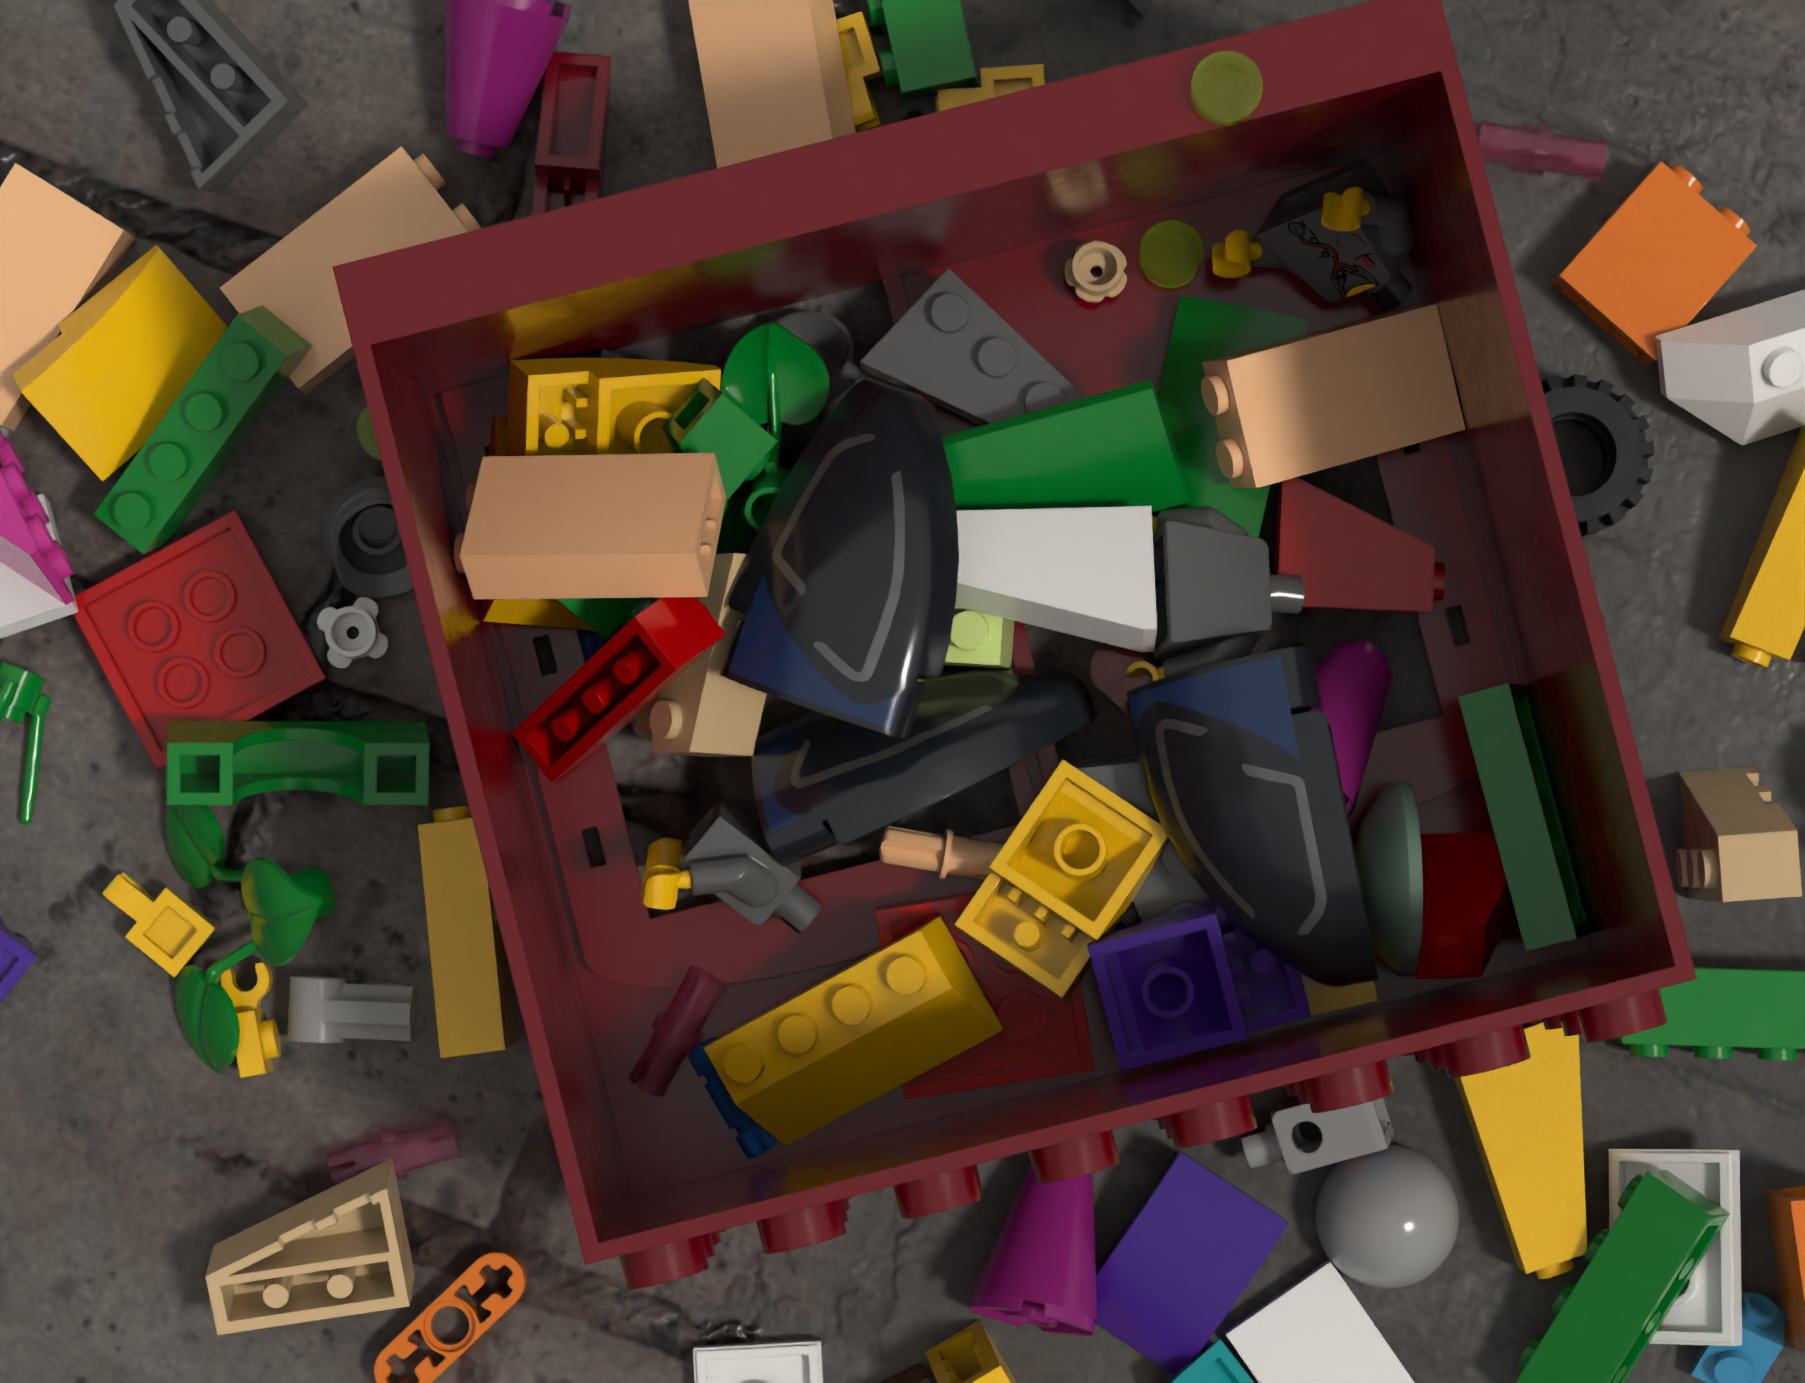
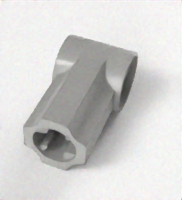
(331, 1010)

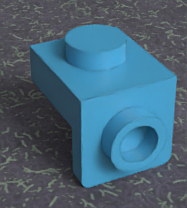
(1761, 1343)

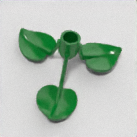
(773, 381)
(280, 916)

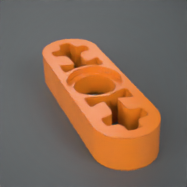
(474, 1279)

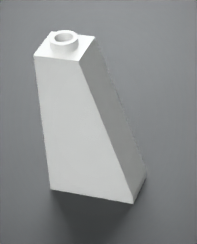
(1063, 570)

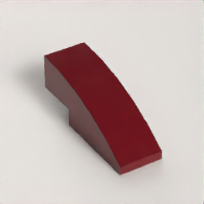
(572, 131)

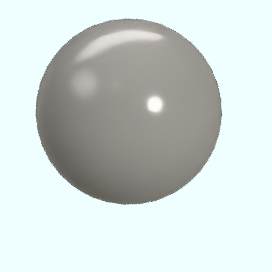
(1387, 1217)

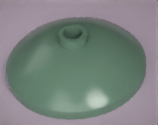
(1392, 876)

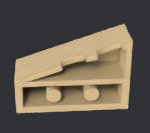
(701, 708)
(1735, 840)
(316, 1259)

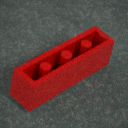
(617, 683)

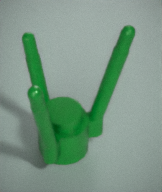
(21, 695)

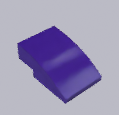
(1190, 985)
(1182, 1262)

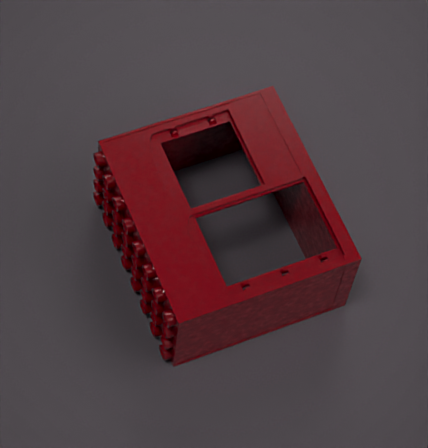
(1003, 204)

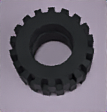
(1620, 440)

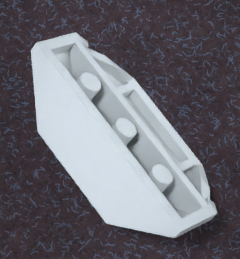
(1740, 369)

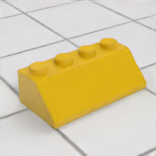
(855, 1034)

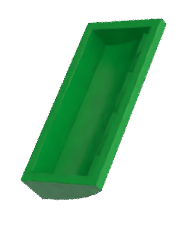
(1200, 333)
(1071, 455)
(1524, 815)

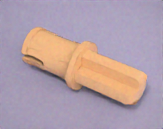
(938, 852)

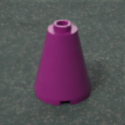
(495, 65)
(1353, 696)
(1044, 1260)

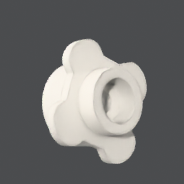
(336, 624)

